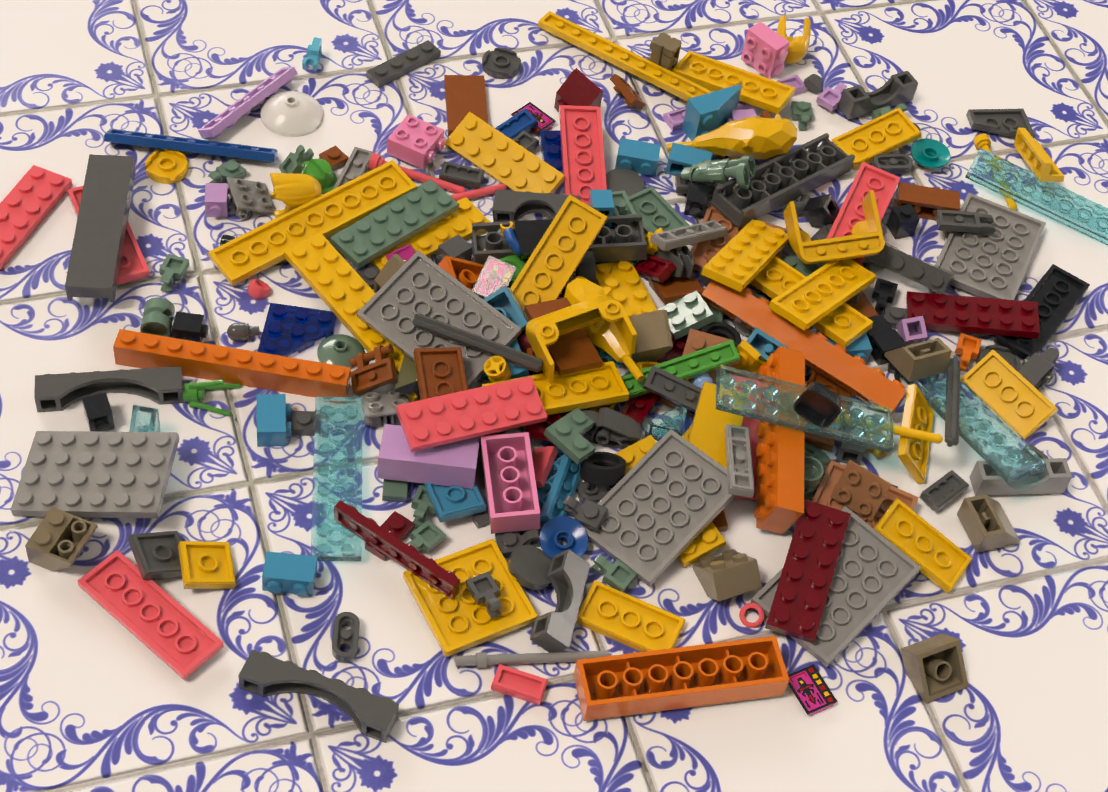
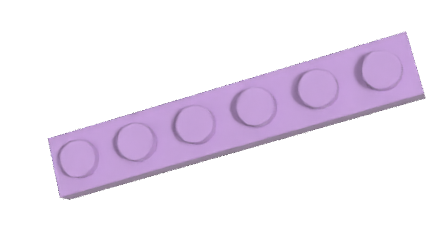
(251, 99)

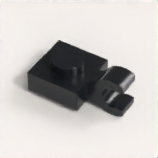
(884, 292)

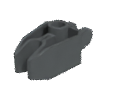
(681, 258)
(1039, 367)
(613, 428)

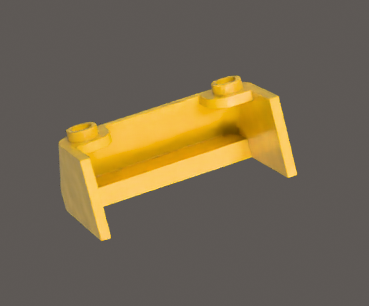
(864, 241)
(547, 328)

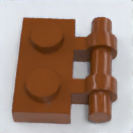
(373, 375)

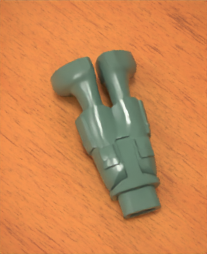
(721, 170)

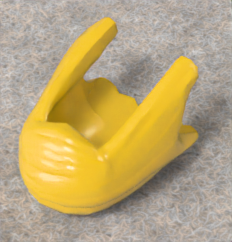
(798, 45)
(293, 190)

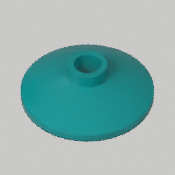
(930, 153)

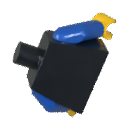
(525, 235)

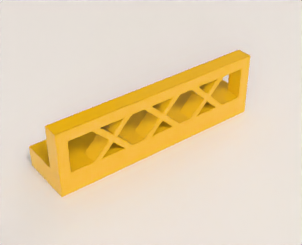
(1036, 157)

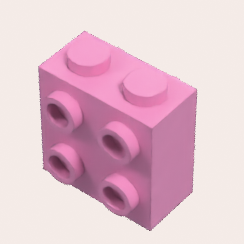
(765, 50)
(415, 141)

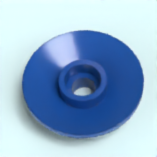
(563, 529)

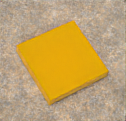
(206, 565)

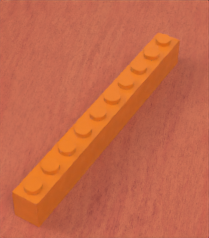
(820, 355)
(232, 365)

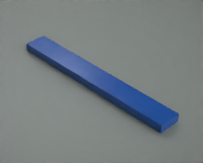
(191, 145)

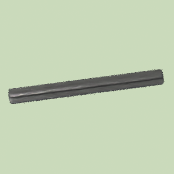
(477, 342)
(952, 402)

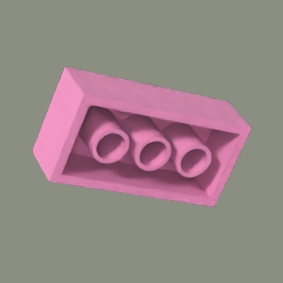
(510, 482)

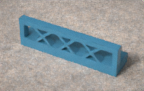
(561, 485)

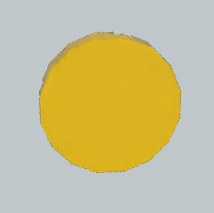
(166, 166)

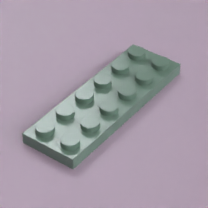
(394, 223)

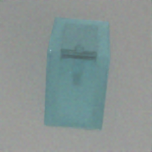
(144, 419)
(672, 419)

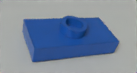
(515, 125)

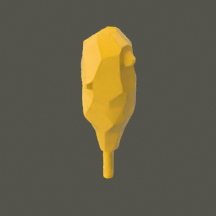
(748, 137)
(602, 334)

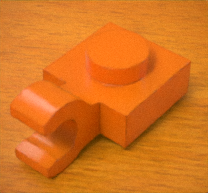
(968, 348)

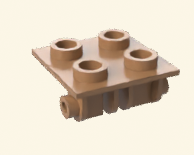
(861, 490)

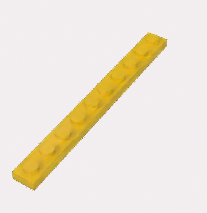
(620, 57)

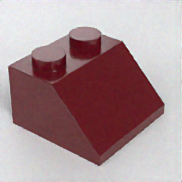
(578, 91)

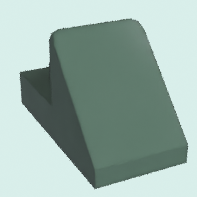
(622, 205)

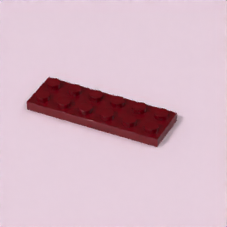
(975, 314)
(808, 571)

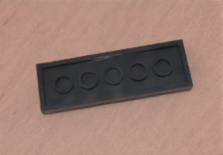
(1056, 298)

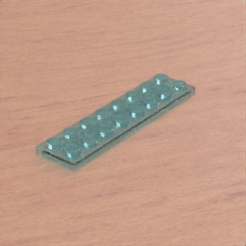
(1039, 196)
(774, 399)
(983, 430)
(336, 476)

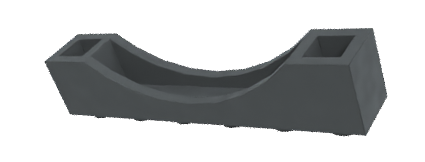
(60, 391)
(270, 676)

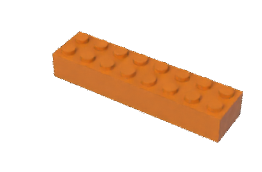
(780, 454)
(680, 678)

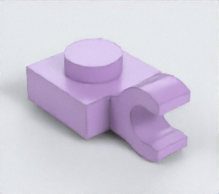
(831, 97)

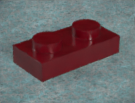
(655, 268)
(399, 526)

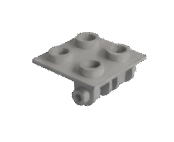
(249, 196)
(382, 405)

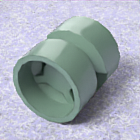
(157, 317)
(812, 476)

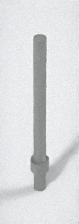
(481, 659)

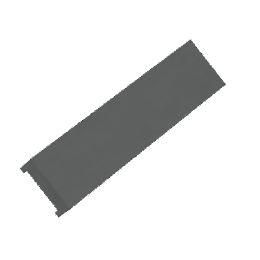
(782, 181)
(101, 227)
(609, 245)

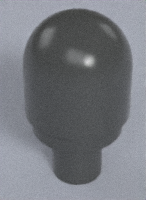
(242, 331)

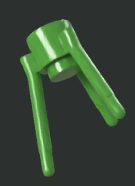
(196, 391)

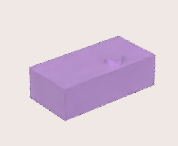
(442, 465)

